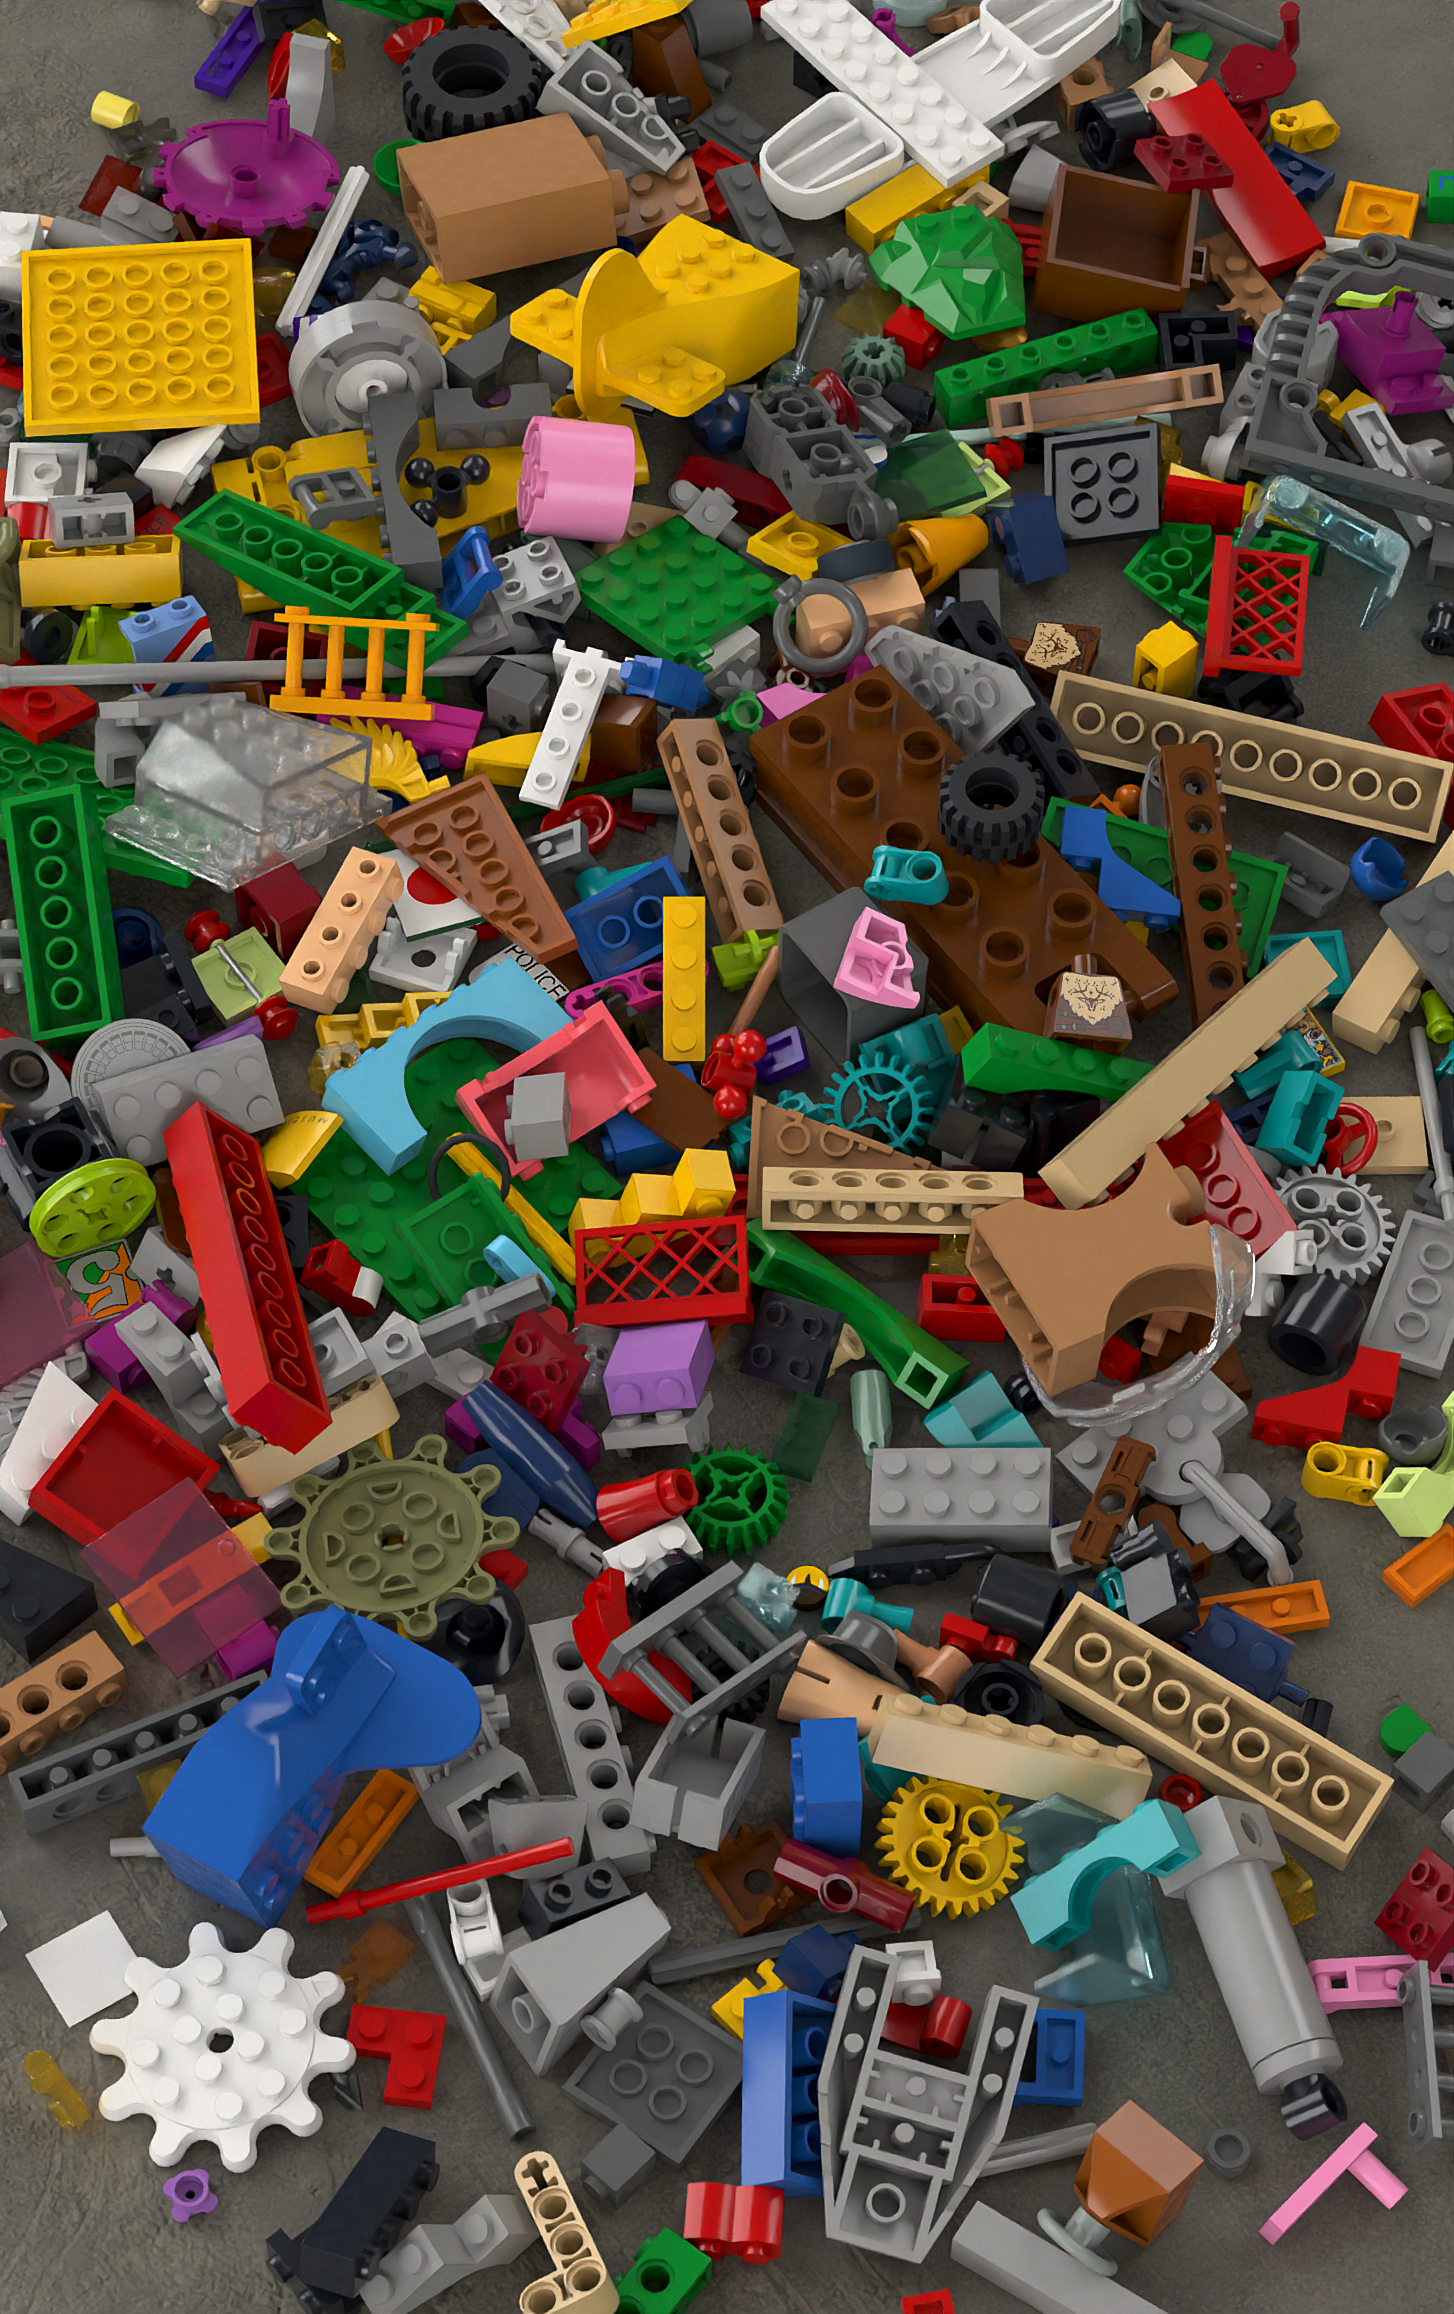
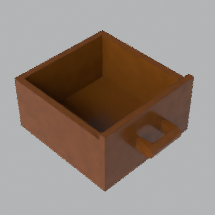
(1115, 248)

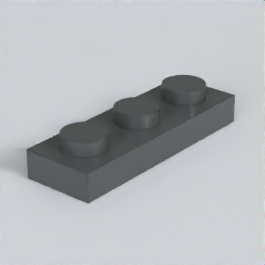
(753, 211)

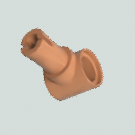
(934, 1669)

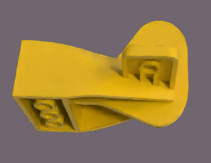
(668, 323)

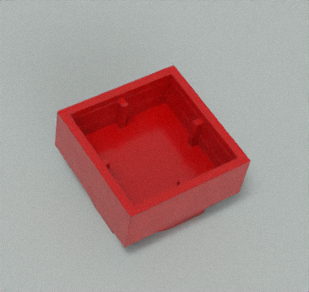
(114, 1468)

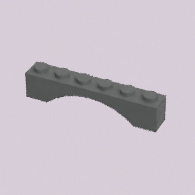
(487, 355)
(395, 437)

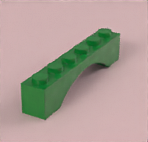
(1016, 1061)
(907, 1353)

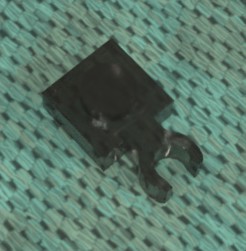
(137, 142)

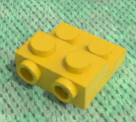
(795, 545)

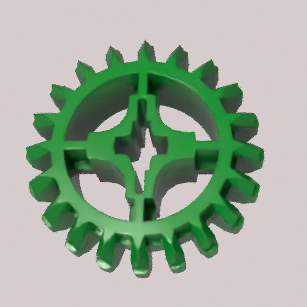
(733, 1484)

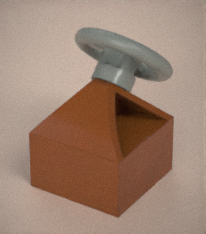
(1127, 2183)

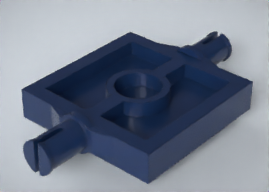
(1245, 1654)

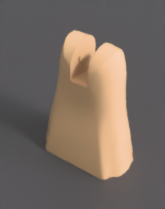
(833, 1688)

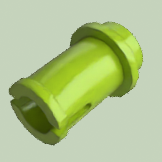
(1438, 1016)

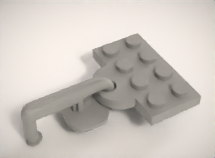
(1184, 1432)

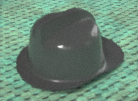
(30, 1078)
(867, 1645)

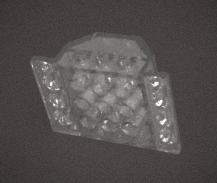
(247, 790)

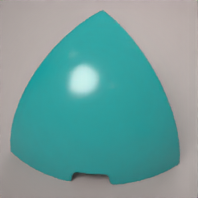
(980, 1417)

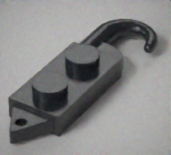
(910, 1564)

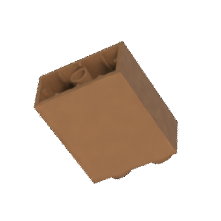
(510, 197)

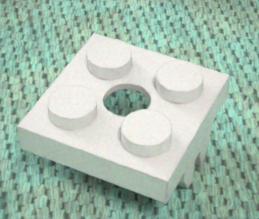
(394, 963)

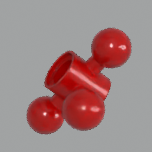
(729, 1070)

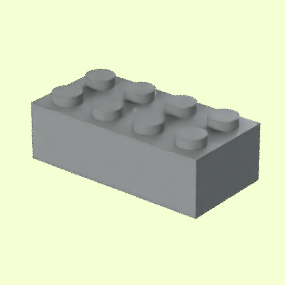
(225, 1077)
(962, 1497)

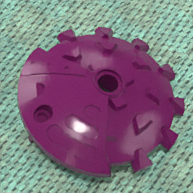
(248, 173)

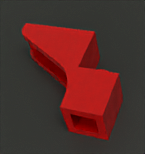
(1320, 1412)

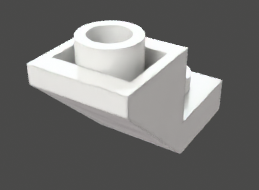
(1289, 1255)

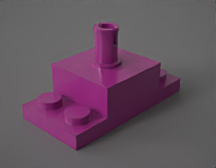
(1393, 355)

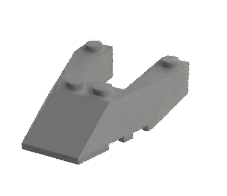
(904, 2133)

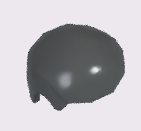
(1413, 1435)

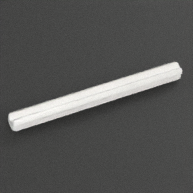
(322, 249)

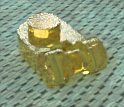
(48, 2078)

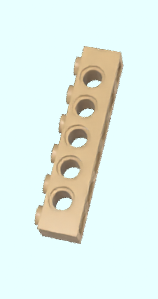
(881, 1199)

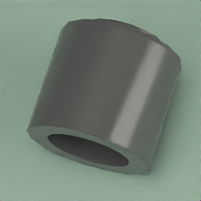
(716, 25)

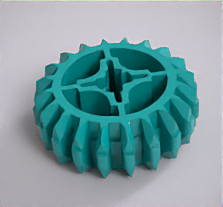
(908, 1088)

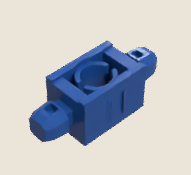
(665, 682)

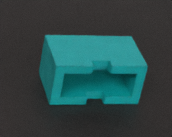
(1299, 1117)

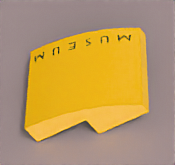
(296, 1144)

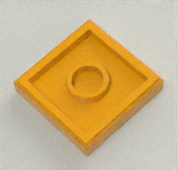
(1378, 210)

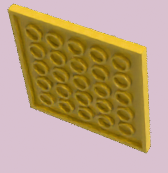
(139, 337)

